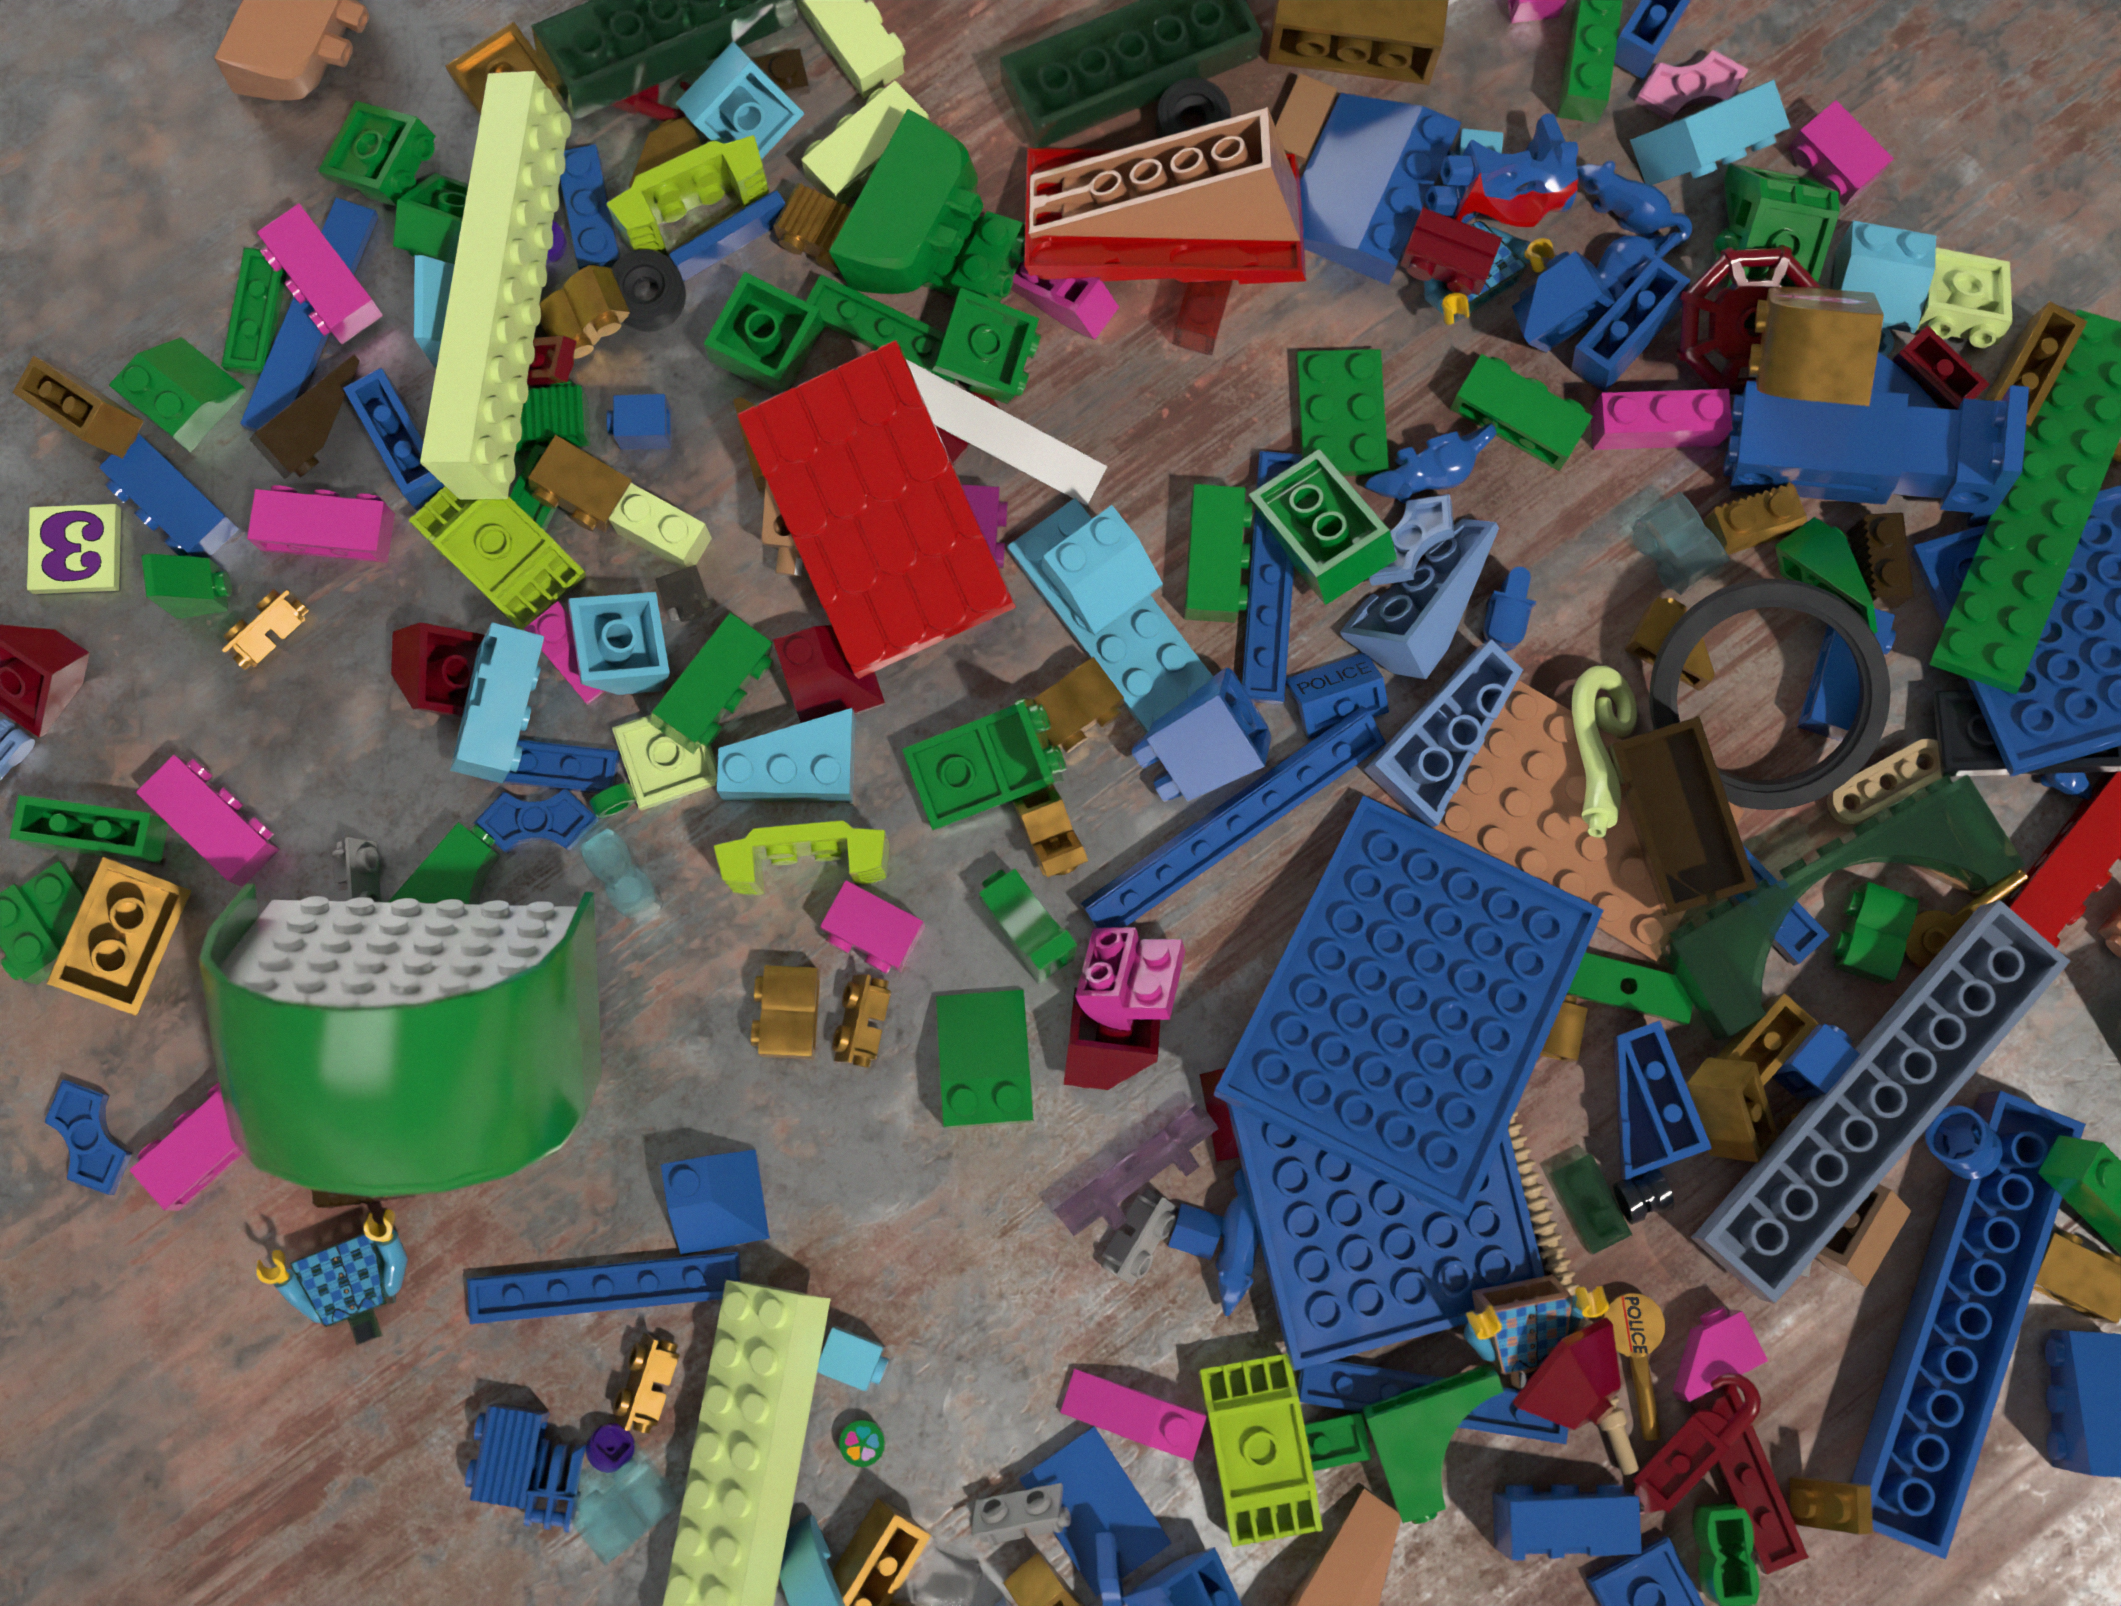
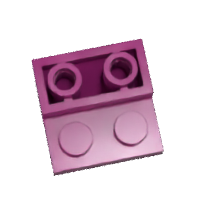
(1129, 977)

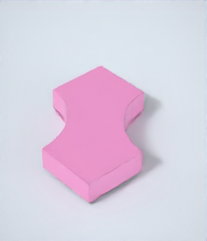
(1675, 88)

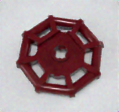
(1731, 309)

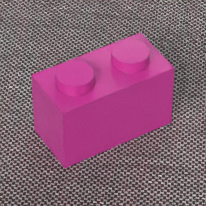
(1840, 152)
(872, 928)

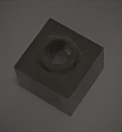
(684, 594)

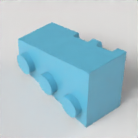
(1711, 135)
(497, 703)
(792, 764)

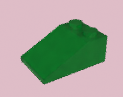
(1324, 526)
(984, 1059)

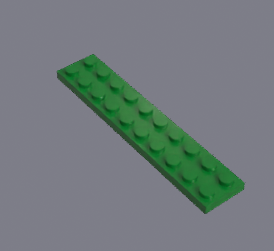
(2040, 518)

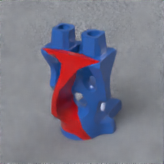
(1487, 181)

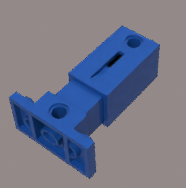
(1880, 449)

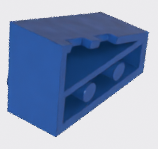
(1653, 1103)
(2085, 1402)
(1566, 1521)

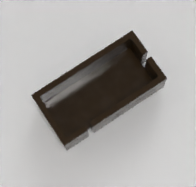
(1682, 816)

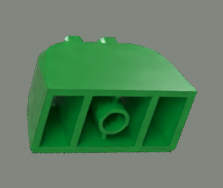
(908, 211)

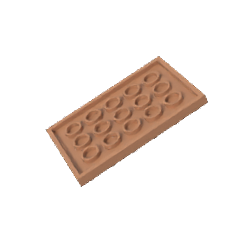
(1526, 809)

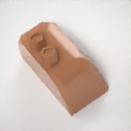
(286, 45)

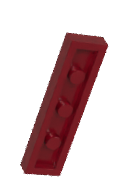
(1755, 1488)

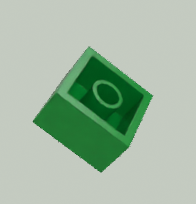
(764, 334)

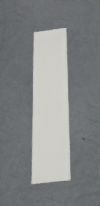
(1008, 437)

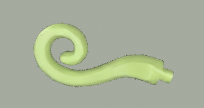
(1602, 783)

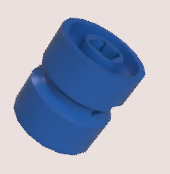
(1964, 1142)

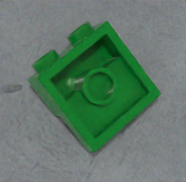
(378, 152)
(986, 261)
(987, 346)
(37, 922)

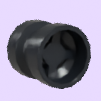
(1643, 1196)

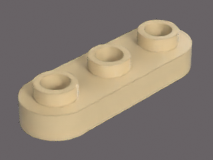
(1902, 773)

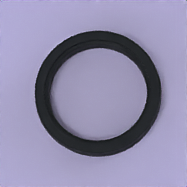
(1870, 663)

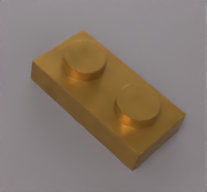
(1831, 1505)

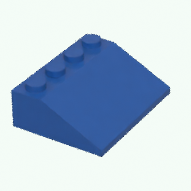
(1371, 181)

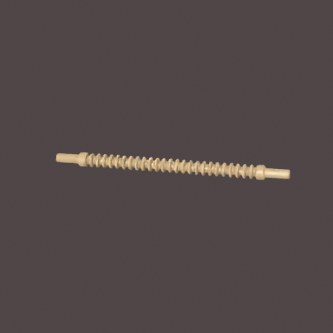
(1557, 1264)

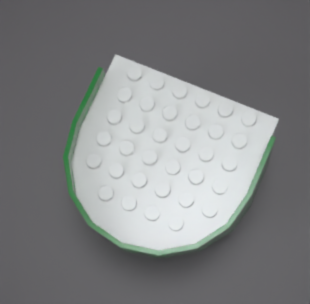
(402, 1037)

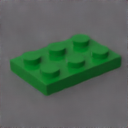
(1343, 409)

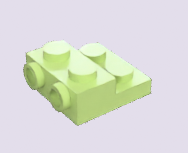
(1969, 298)

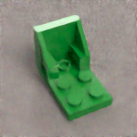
(1780, 210)

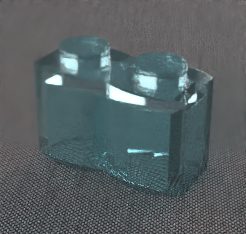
(1679, 544)
(619, 869)
(625, 1511)

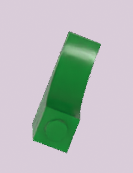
(453, 869)
(1027, 925)
(1415, 1432)

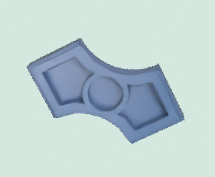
(1422, 526)

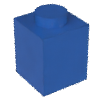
(640, 421)

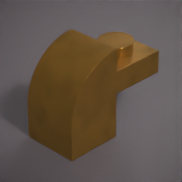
(1050, 832)

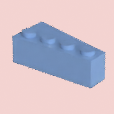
(1436, 745)

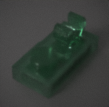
(1590, 1203)

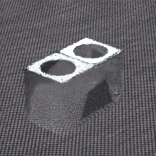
(946, 1576)

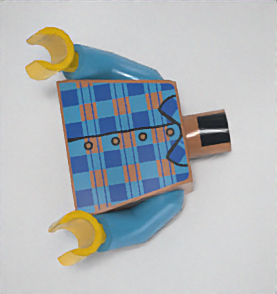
(1525, 1321)

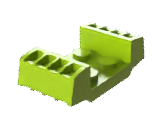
(686, 183)
(500, 553)
(742, 859)
(1260, 1450)

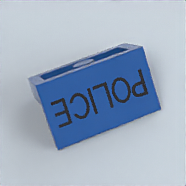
(1336, 691)

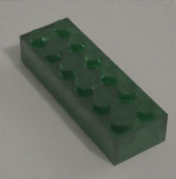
(626, 46)
(1123, 62)

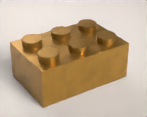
(118, 936)

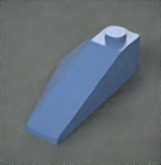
(1417, 618)

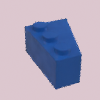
(1188, 1581)

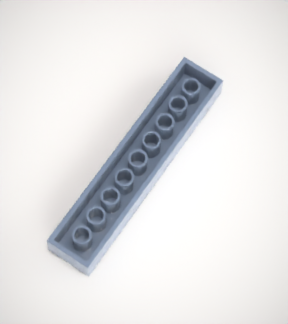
(1882, 1102)

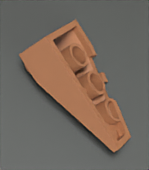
(1354, 1559)

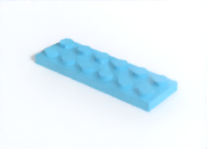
(1138, 650)

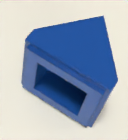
(1196, 1231)

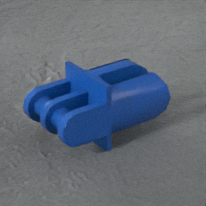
(1509, 611)
(555, 1486)

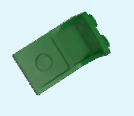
(985, 763)

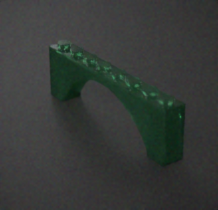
(1727, 956)

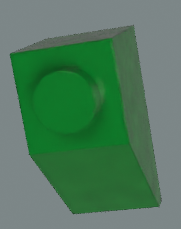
(186, 584)

